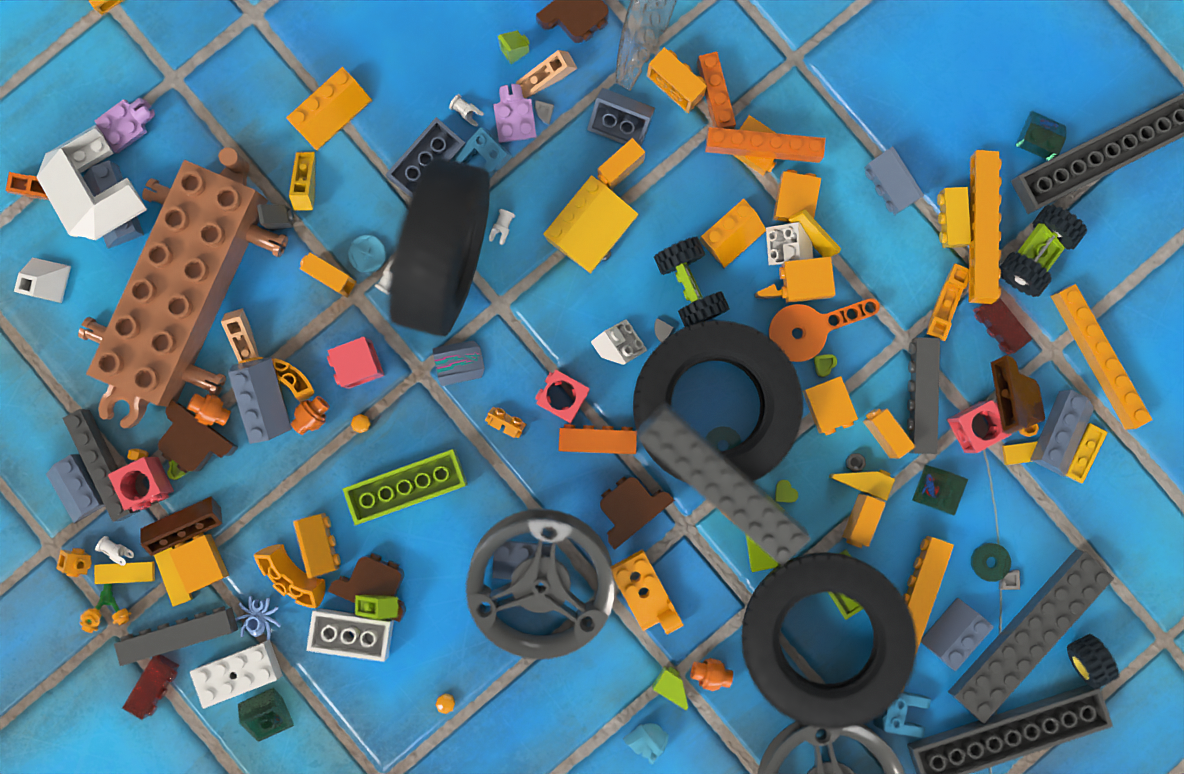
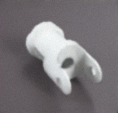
(465, 109)
(502, 225)
(383, 284)
(113, 550)

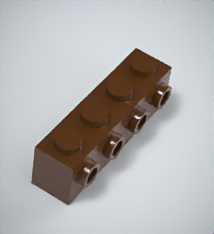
(180, 526)

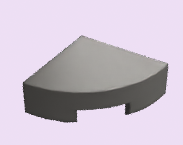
(544, 111)
(662, 330)
(1010, 581)

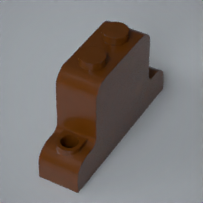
(576, 17)
(1016, 395)
(191, 442)
(631, 508)
(371, 577)

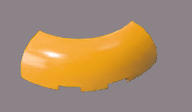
(291, 378)
(288, 577)

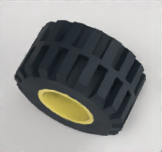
(1093, 661)

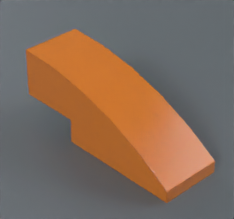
(25, 186)

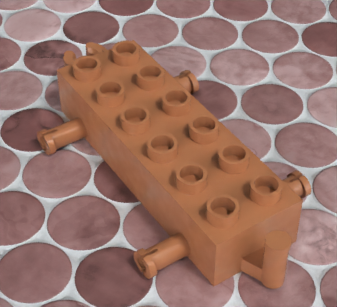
(178, 287)

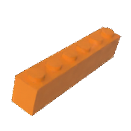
(765, 145)

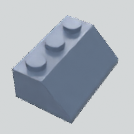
(620, 117)
(893, 181)
(75, 487)
(511, 554)
(956, 634)

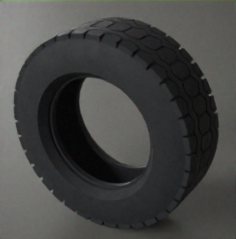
(438, 246)
(754, 354)
(840, 703)

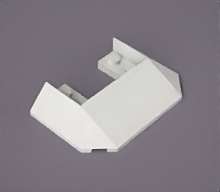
(72, 198)

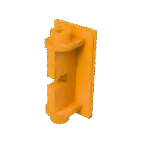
(498, 417)

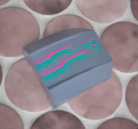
(458, 362)

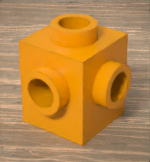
(74, 562)

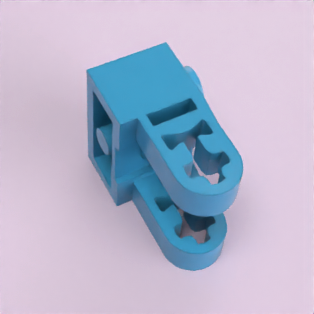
(488, 147)
(894, 718)

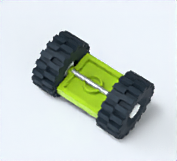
(1053, 233)
(678, 258)

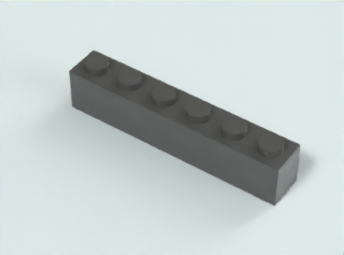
(924, 394)
(96, 459)
(177, 636)

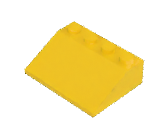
(590, 224)

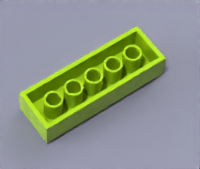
(405, 486)

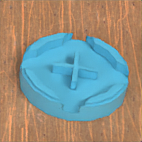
(367, 254)

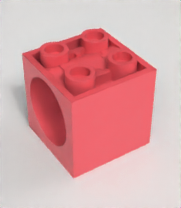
(355, 363)
(557, 378)
(962, 427)
(125, 478)

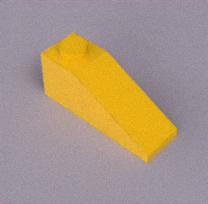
(303, 181)
(871, 482)

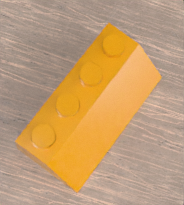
(329, 108)

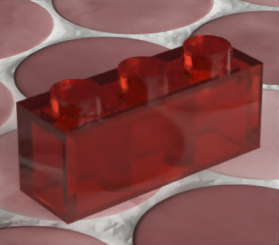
(1002, 326)
(151, 687)

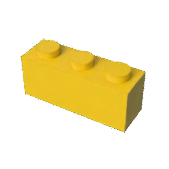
(954, 217)

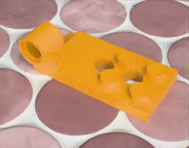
(652, 606)

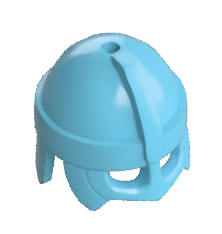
(647, 739)

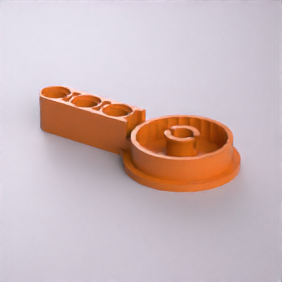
(813, 327)

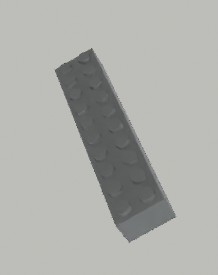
(1101, 155)
(722, 484)
(1030, 635)
(1012, 733)

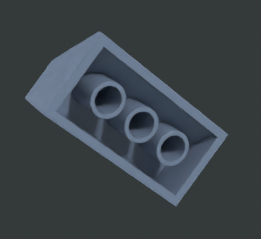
(434, 141)
(100, 179)
(259, 399)
(1063, 431)

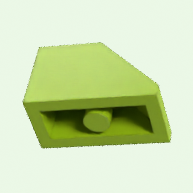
(513, 45)
(376, 606)
(671, 686)

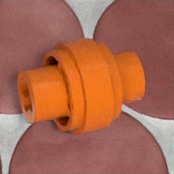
(209, 409)
(310, 415)
(711, 674)

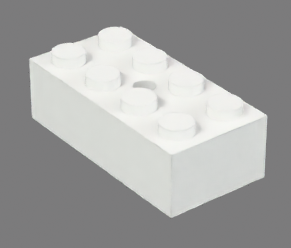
(331, 635)
(253, 667)

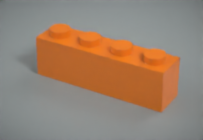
(716, 91)
(597, 440)

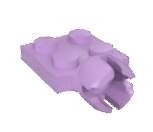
(514, 115)
(125, 123)

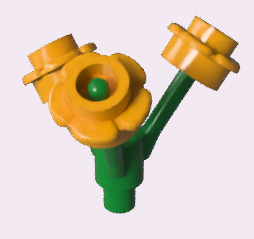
(91, 617)

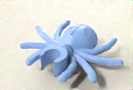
(257, 617)

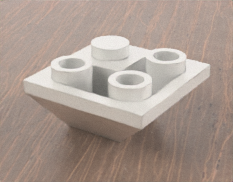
(788, 243)
(43, 280)
(619, 343)

